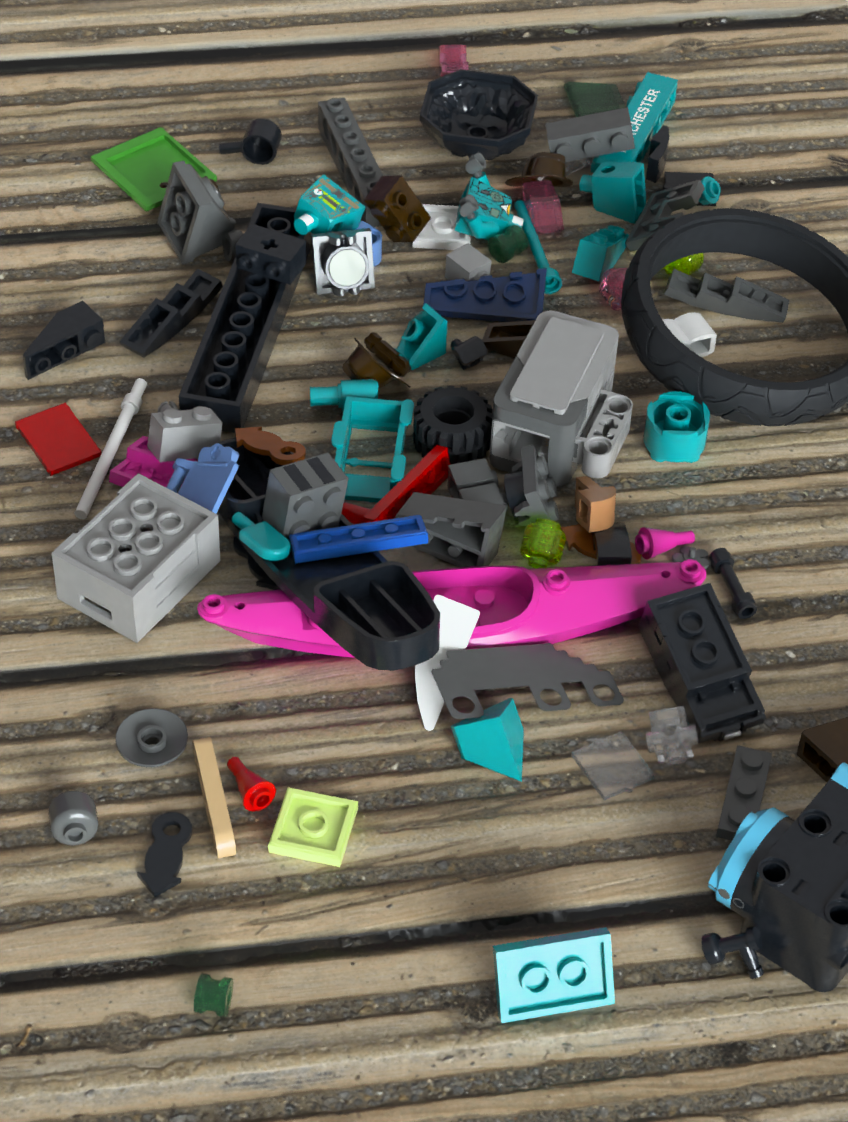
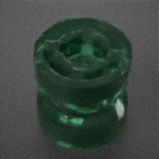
(510, 242)

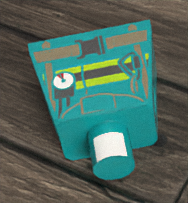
(327, 209)

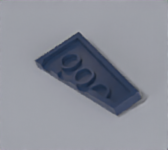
(490, 299)

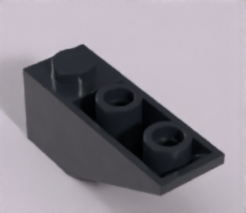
(64, 337)

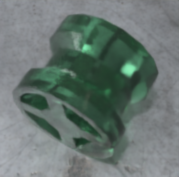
(213, 995)

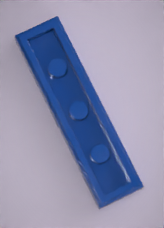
(358, 538)

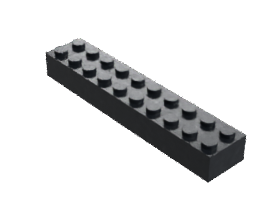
(241, 333)

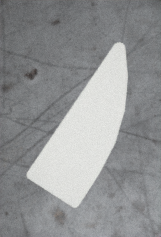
(455, 632)

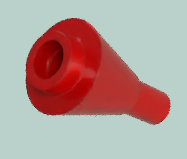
(254, 790)

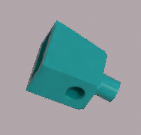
(617, 189)

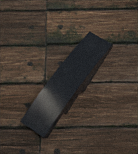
(172, 314)

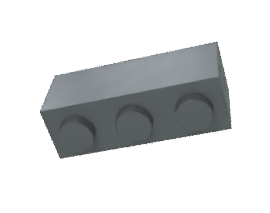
(591, 135)

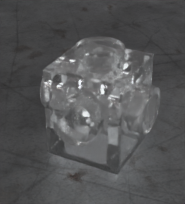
(671, 736)

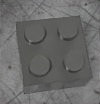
(305, 495)

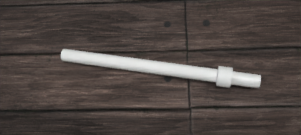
(130, 406)

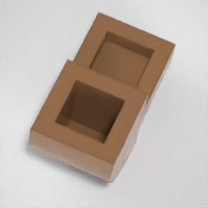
(594, 504)

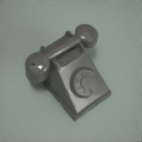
(195, 216)

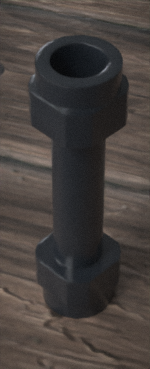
(742, 602)

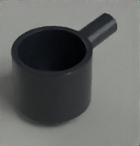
(258, 144)

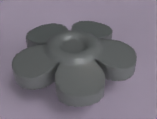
(691, 553)

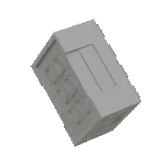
(151, 577)

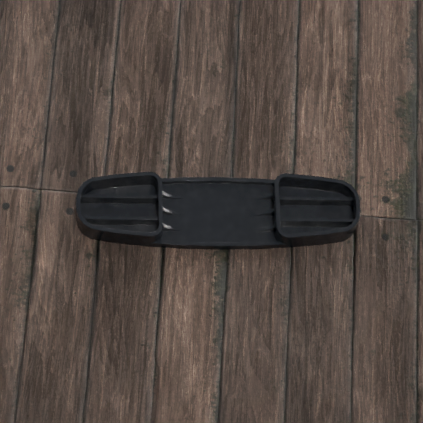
(359, 599)

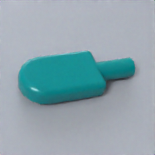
(262, 538)

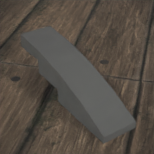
(735, 299)

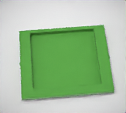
(144, 163)

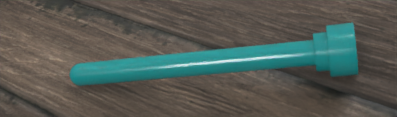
(553, 279)

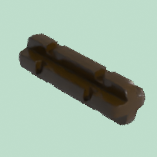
(387, 354)

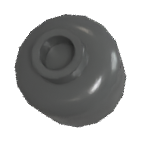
(73, 818)

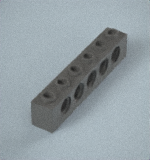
(349, 151)

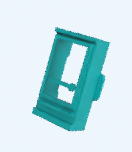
(372, 415)

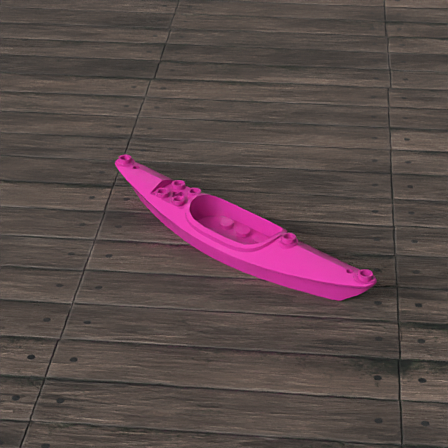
(513, 604)

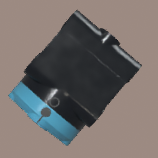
(794, 884)

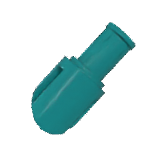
(337, 394)

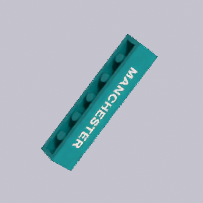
(647, 113)

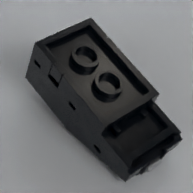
(702, 662)

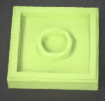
(313, 827)

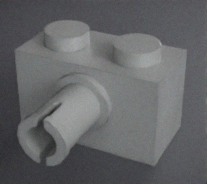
(182, 432)

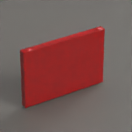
(58, 439)

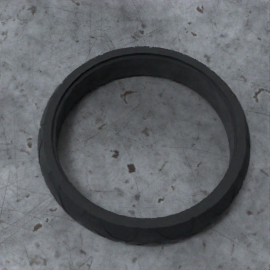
(682, 370)

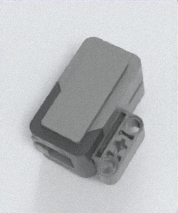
(562, 400)

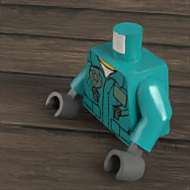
(481, 207)

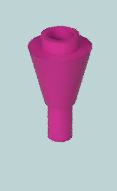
(653, 542)

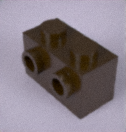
(397, 209)

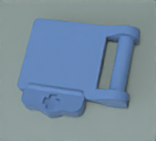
(206, 478)

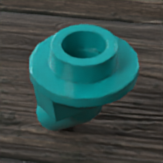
(711, 192)

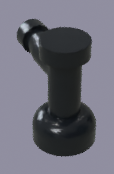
(716, 948)

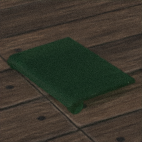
(593, 97)

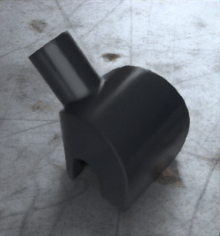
(469, 352)

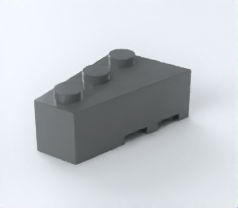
(458, 529)

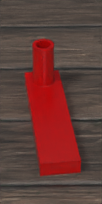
(421, 479)

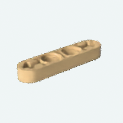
(214, 797)

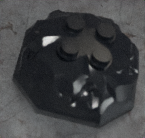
(478, 113)

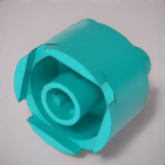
(676, 428)

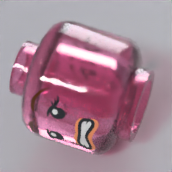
(612, 286)

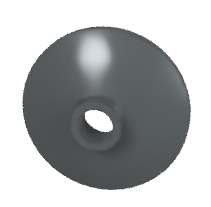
(151, 727)

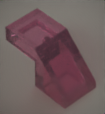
(452, 58)
(544, 206)

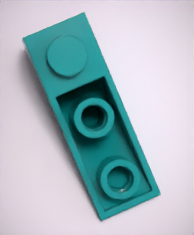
(599, 252)

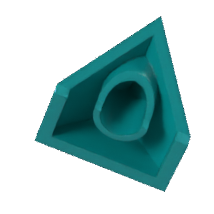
(424, 338)
(493, 739)

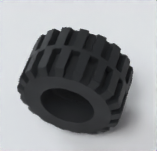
(453, 420)

